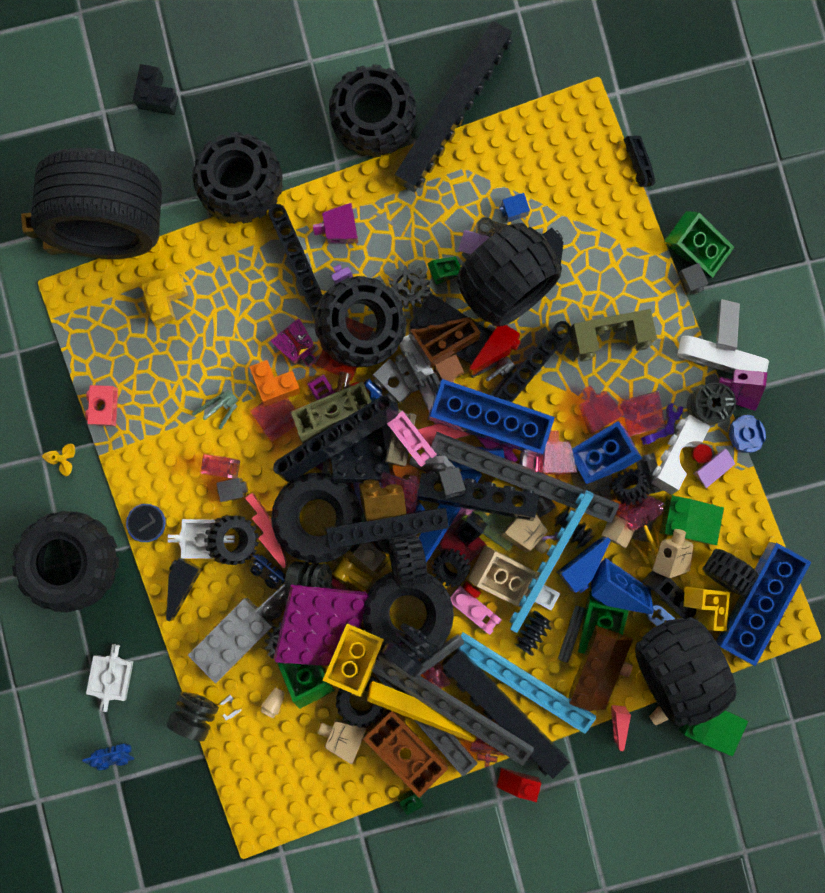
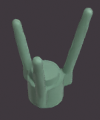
(226, 400)

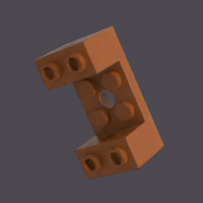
(389, 737)

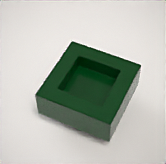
(410, 802)

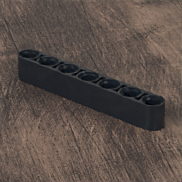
(296, 257)
(533, 368)
(347, 433)

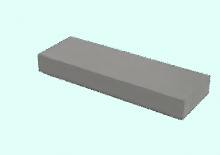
(728, 325)

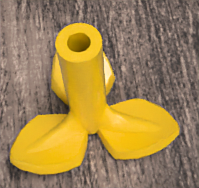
(54, 457)

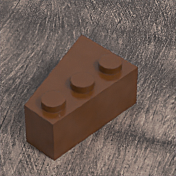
(444, 340)

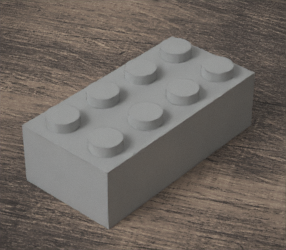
(230, 640)

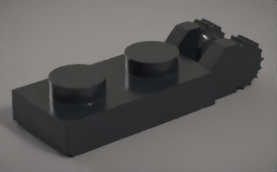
(640, 161)

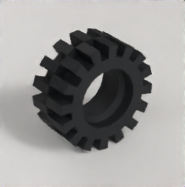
(634, 494)
(446, 575)

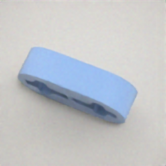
(662, 612)

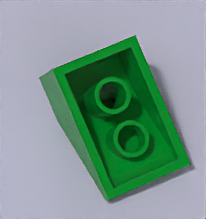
(699, 243)
(696, 518)
(603, 616)
(305, 682)
(718, 733)

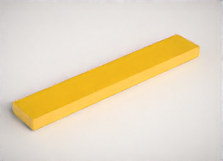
(415, 709)

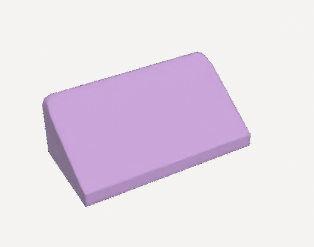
(471, 241)
(714, 468)

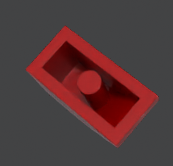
(519, 784)

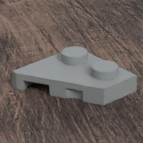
(433, 464)

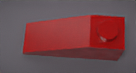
(498, 346)

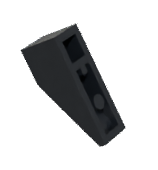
(180, 582)
(669, 593)

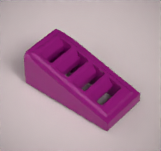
(314, 382)

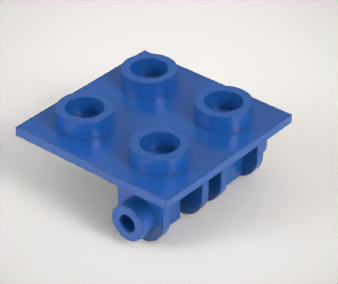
(104, 758)

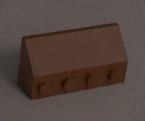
(599, 669)

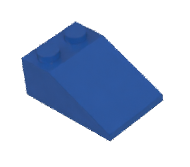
(605, 453)
(583, 567)
(620, 589)

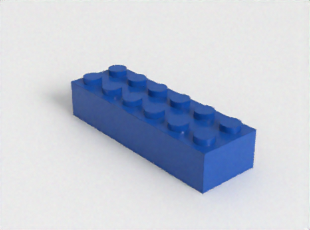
(491, 418)
(761, 610)

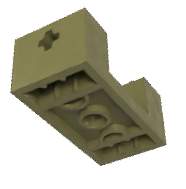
(638, 326)
(316, 416)

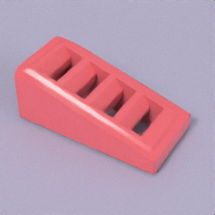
(620, 721)

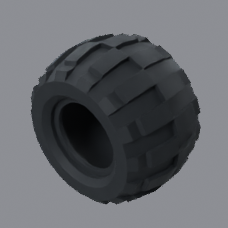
(508, 274)
(97, 561)
(686, 671)

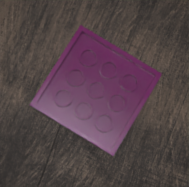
(316, 622)

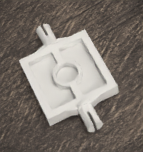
(192, 538)
(109, 677)

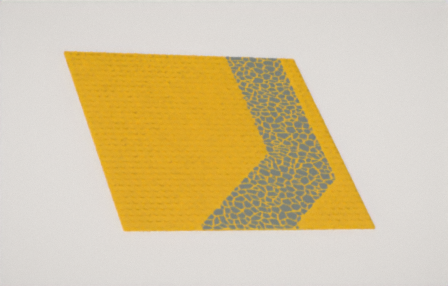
(243, 293)

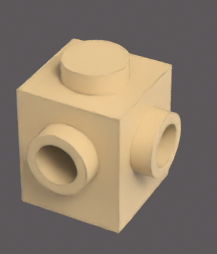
(618, 531)

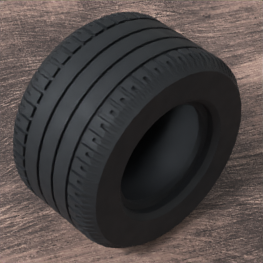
(96, 203)

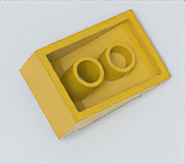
(353, 660)

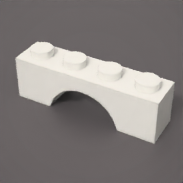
(670, 473)

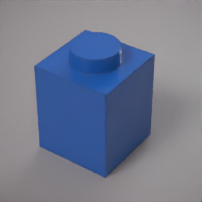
(514, 207)

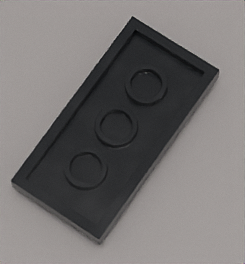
(437, 312)

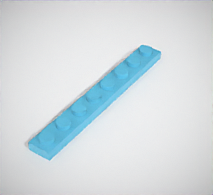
(554, 553)
(527, 684)

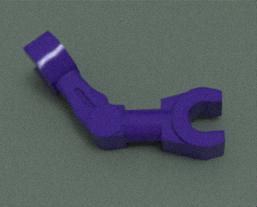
(668, 429)

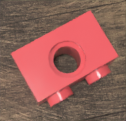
(108, 415)

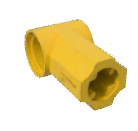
(349, 572)

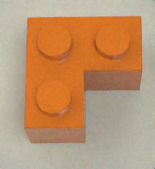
(273, 388)

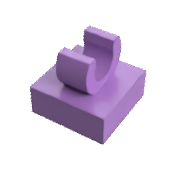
(341, 274)

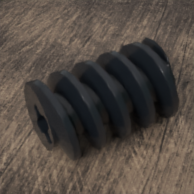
(580, 535)
(533, 633)

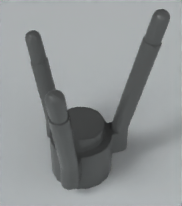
(502, 367)

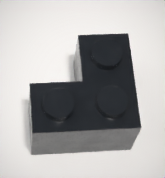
(150, 94)

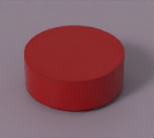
(702, 453)
(471, 589)

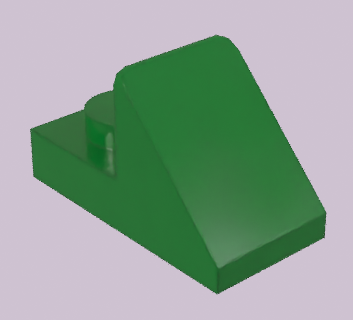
(444, 269)

